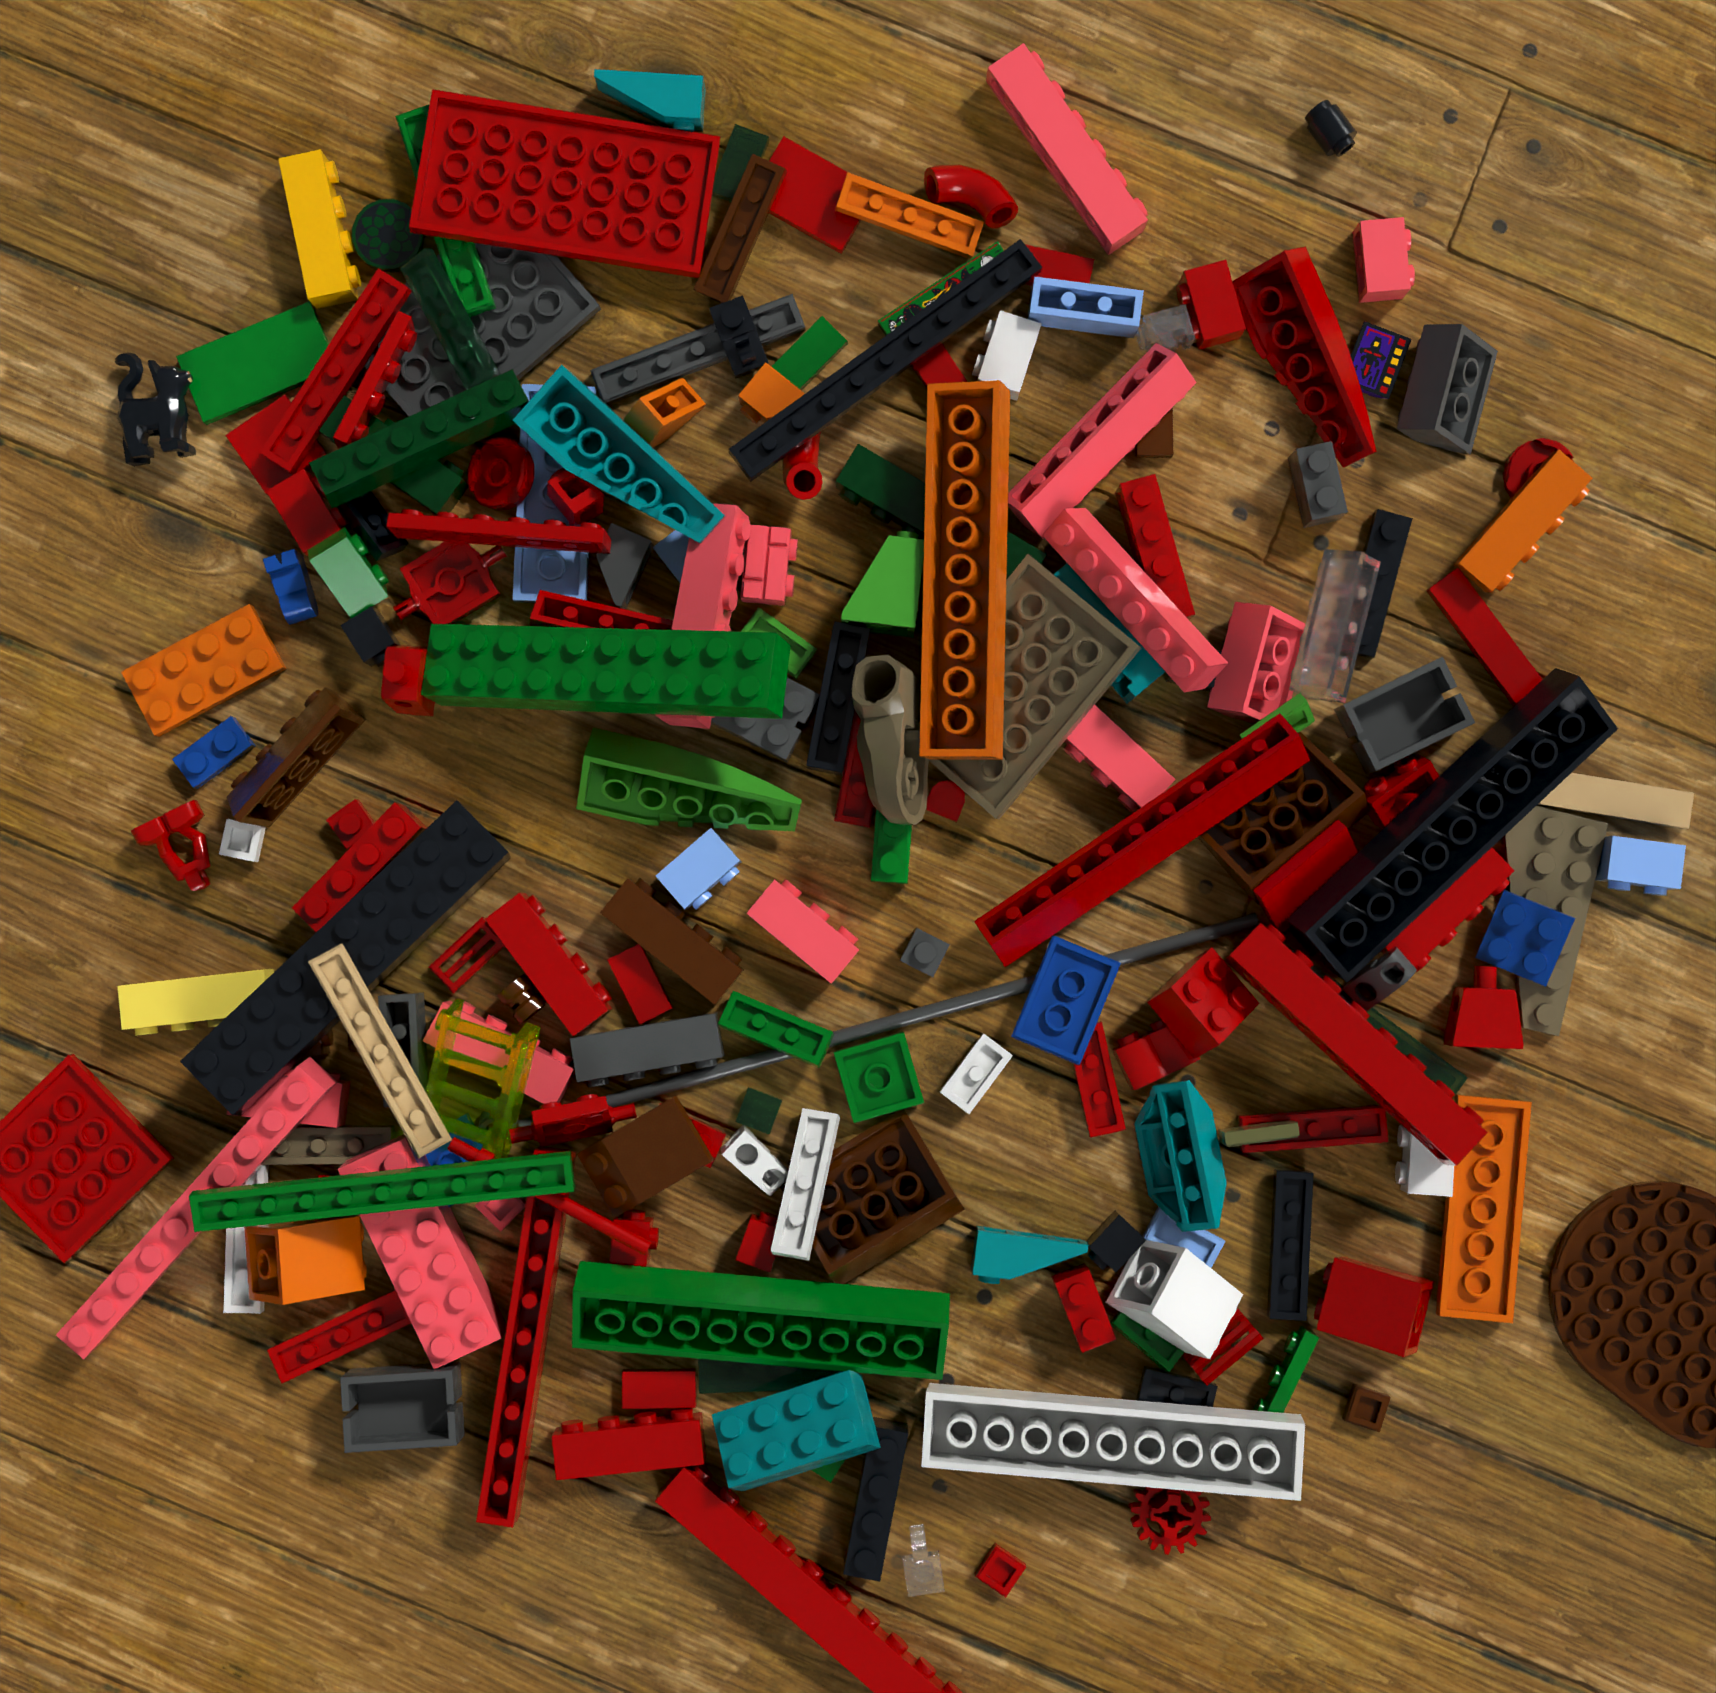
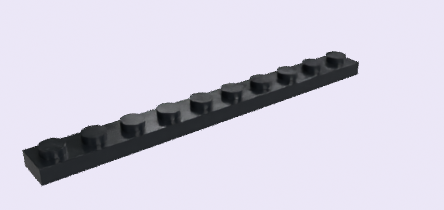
(885, 360)

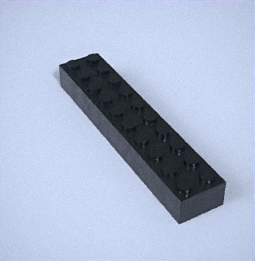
(1452, 823)
(378, 931)

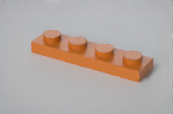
(909, 216)

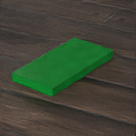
(254, 363)

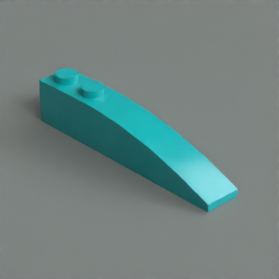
(609, 454)

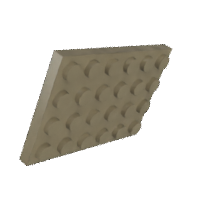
(1056, 670)

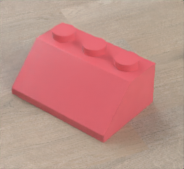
(1260, 659)

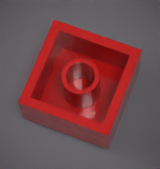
(1203, 1003)

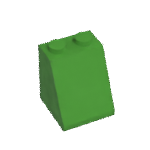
(890, 588)

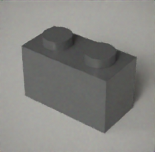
(1317, 484)

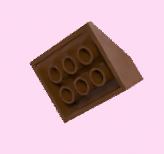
(293, 759)
(1284, 820)
(879, 1198)

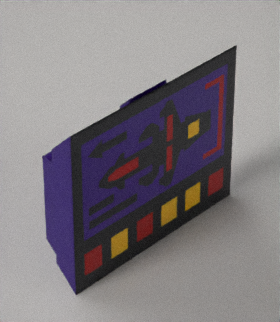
(1378, 359)

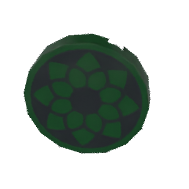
(384, 236)

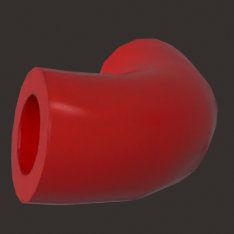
(972, 188)
(801, 470)

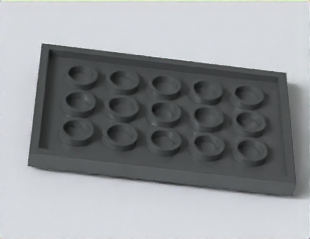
(534, 313)

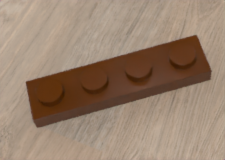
(740, 229)

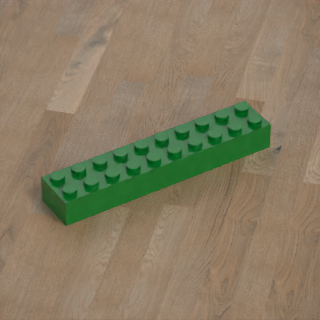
(607, 670)
(760, 1320)

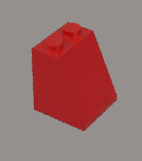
(1373, 1305)

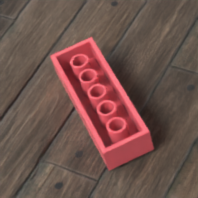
(430, 1265)

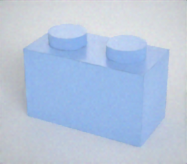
(1641, 863)
(699, 870)

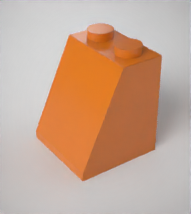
(305, 1259)

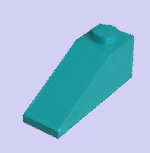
(664, 98)
(1015, 1253)

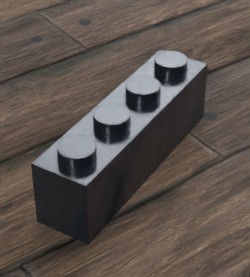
(835, 703)
(876, 1502)

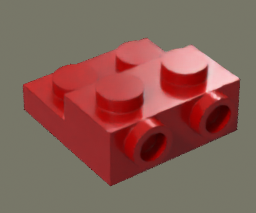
(1393, 793)

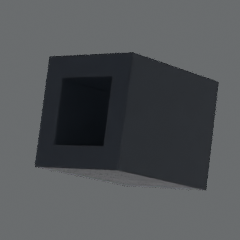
(370, 636)
(1114, 1242)

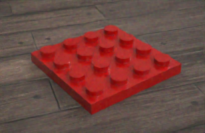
(73, 1158)

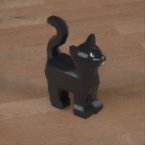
(154, 416)

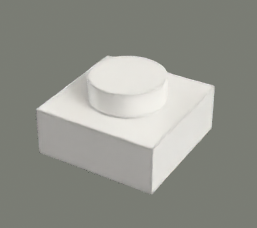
(242, 840)

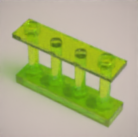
(511, 1077)

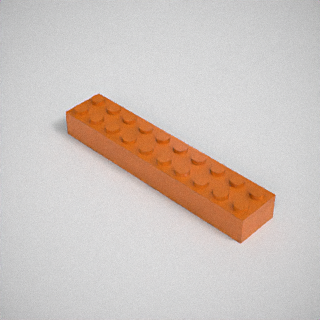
(965, 571)

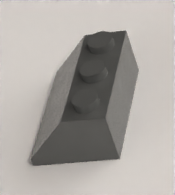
(1447, 387)

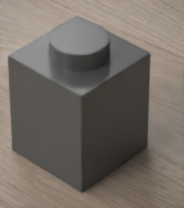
(924, 952)

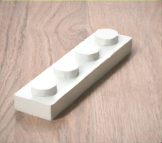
(805, 1184)
(236, 1275)

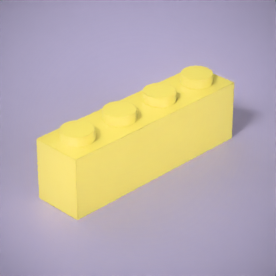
(185, 1000)

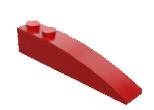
(1304, 344)

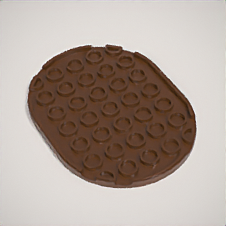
(1640, 1303)

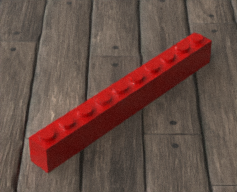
(1143, 839)
(522, 1360)
(795, 1585)

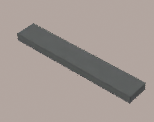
(690, 353)

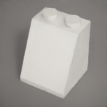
(1176, 1297)

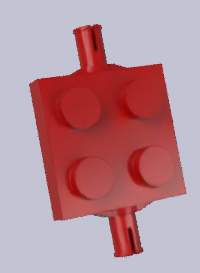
(450, 582)
(572, 1121)

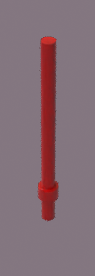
(563, 1203)

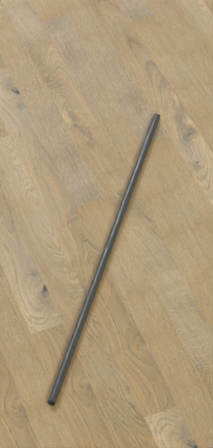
(917, 1015)

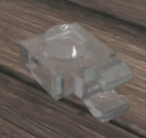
(922, 1567)

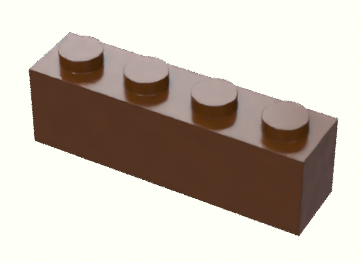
(672, 940)

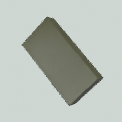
(1259, 1133)

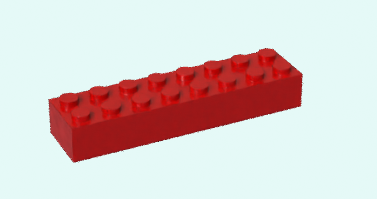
(1356, 1046)

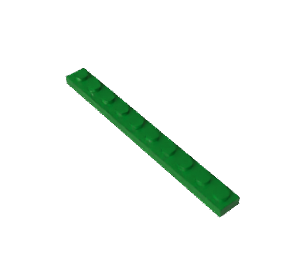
(382, 1191)

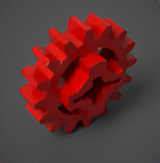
(1185, 1515)

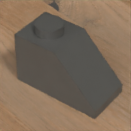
(624, 563)

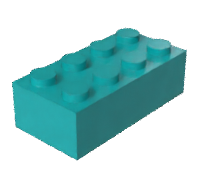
(795, 1431)

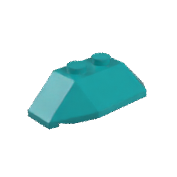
(1182, 1156)

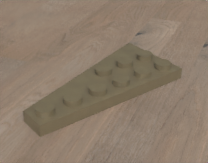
(1557, 867)

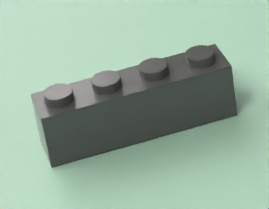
(647, 1048)

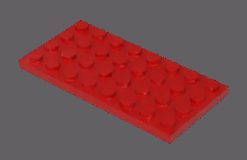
(565, 184)

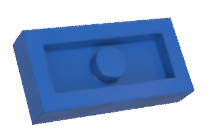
(214, 752)

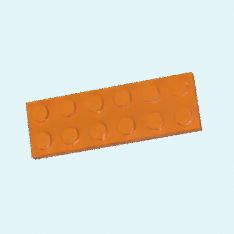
(1485, 1216)

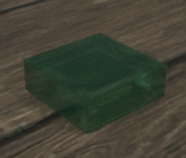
(759, 1110)

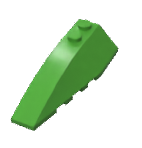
(661, 782)

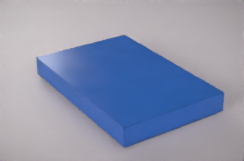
(1066, 1000)

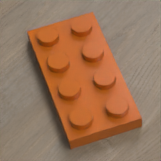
(203, 670)

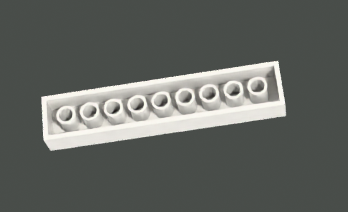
(1114, 1441)

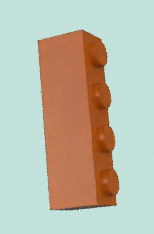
(1523, 521)

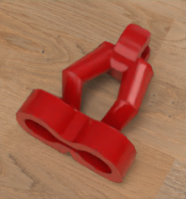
(178, 820)

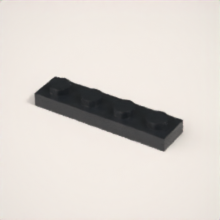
(1385, 544)
(1290, 1245)

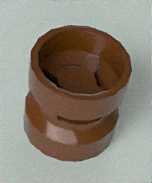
(522, 999)

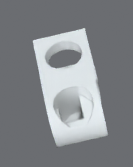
(754, 1160)

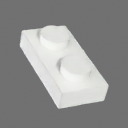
(976, 1073)

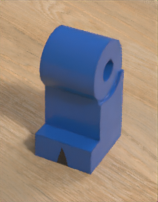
(292, 585)

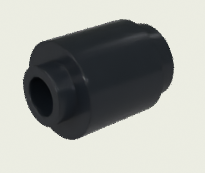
(1331, 128)

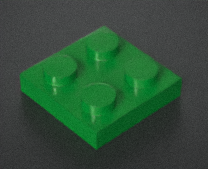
(878, 1077)

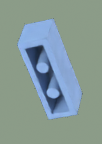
(1085, 307)

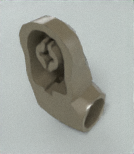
(889, 738)

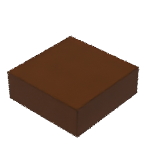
(1366, 1407)

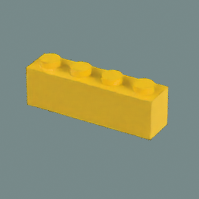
(319, 229)

